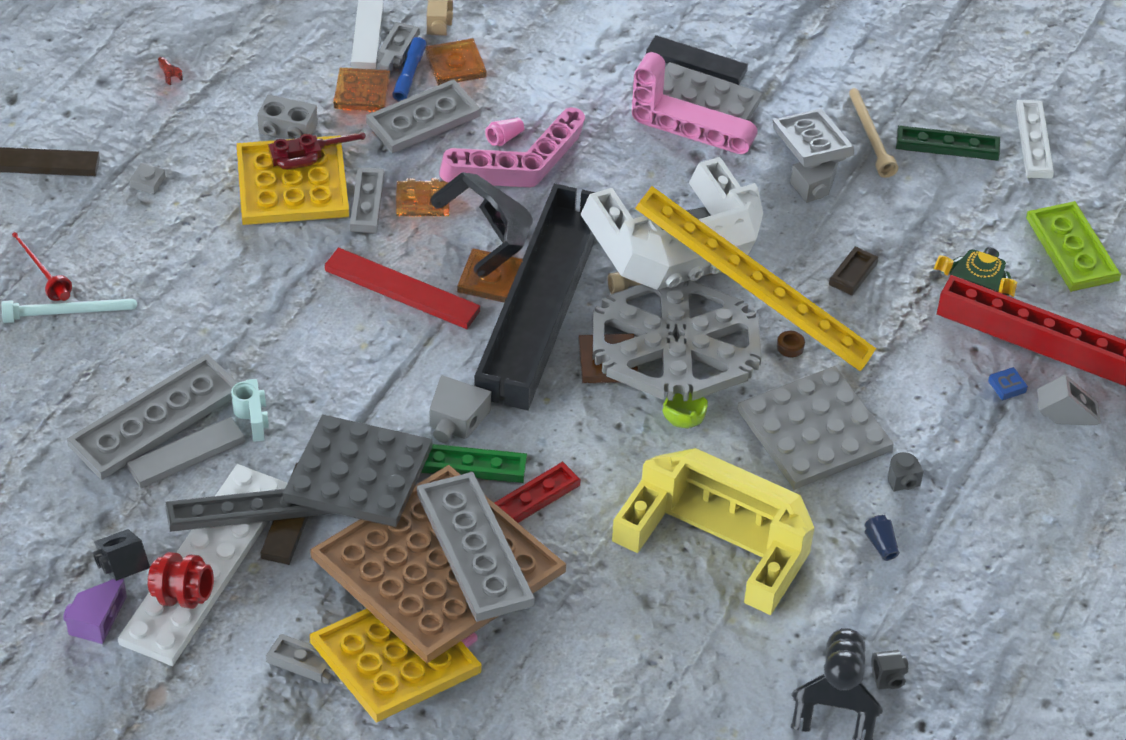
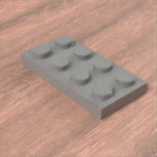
(710, 92)
(423, 116)
(813, 138)

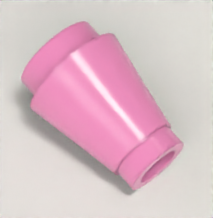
(503, 131)

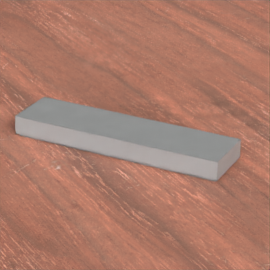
(185, 452)

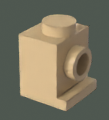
(439, 16)

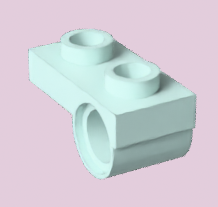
(247, 405)

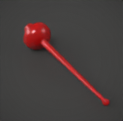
(57, 286)

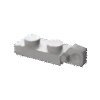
(396, 46)
(301, 659)

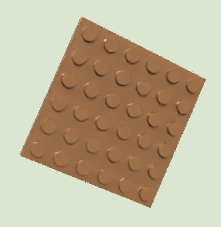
(408, 579)

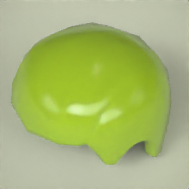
(685, 413)

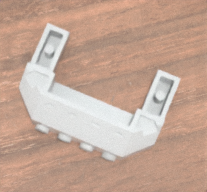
(657, 258)

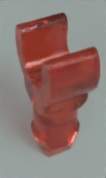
(169, 70)

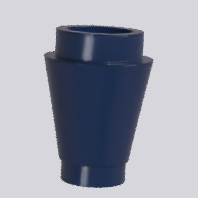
(882, 536)

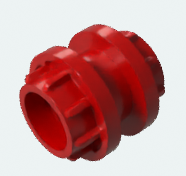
(180, 580)

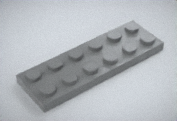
(153, 416)
(475, 546)

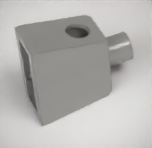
(457, 409)

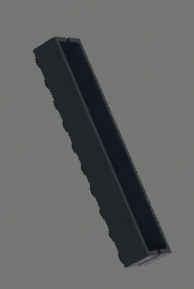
(537, 301)

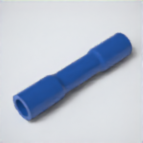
(405, 81)

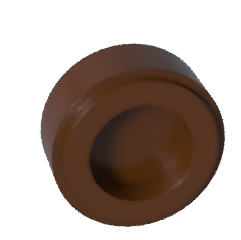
(790, 344)

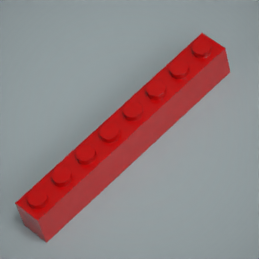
(1034, 329)

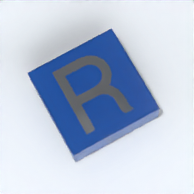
(1007, 383)

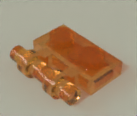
(414, 198)

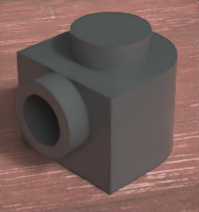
(904, 472)
(889, 669)

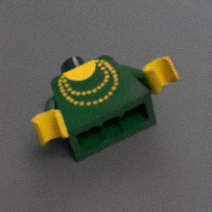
(980, 268)

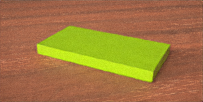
(1073, 246)

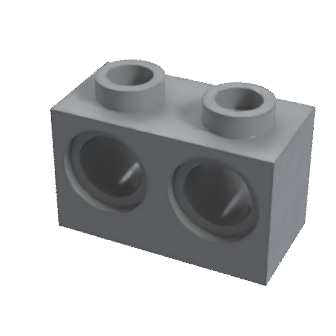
(286, 117)

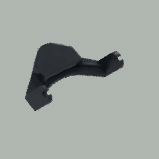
(505, 215)

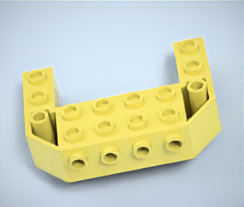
(727, 505)

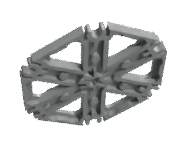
(695, 341)

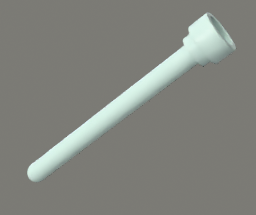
(13, 311)

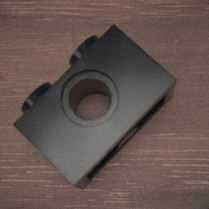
(121, 555)

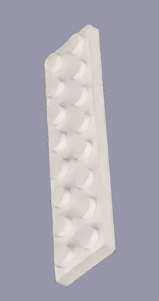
(166, 630)

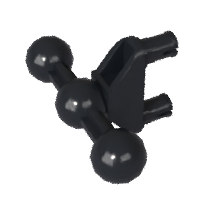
(839, 685)

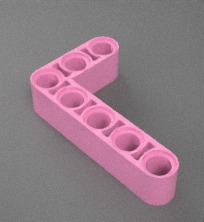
(685, 118)

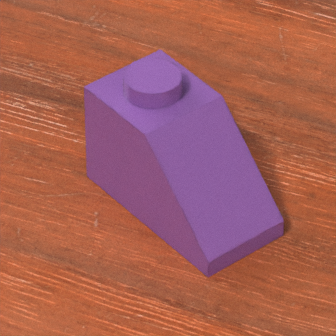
(95, 610)

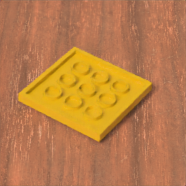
(297, 194)
(383, 669)

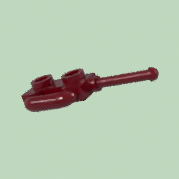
(304, 150)

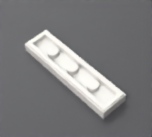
(367, 34)
(1034, 139)

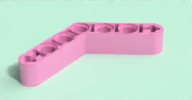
(517, 168)

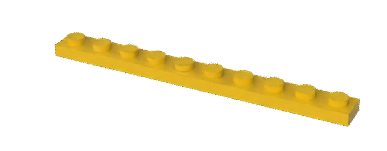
(755, 278)

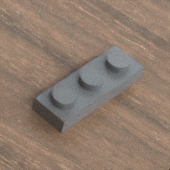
(367, 200)

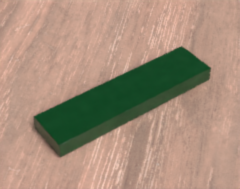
(948, 143)

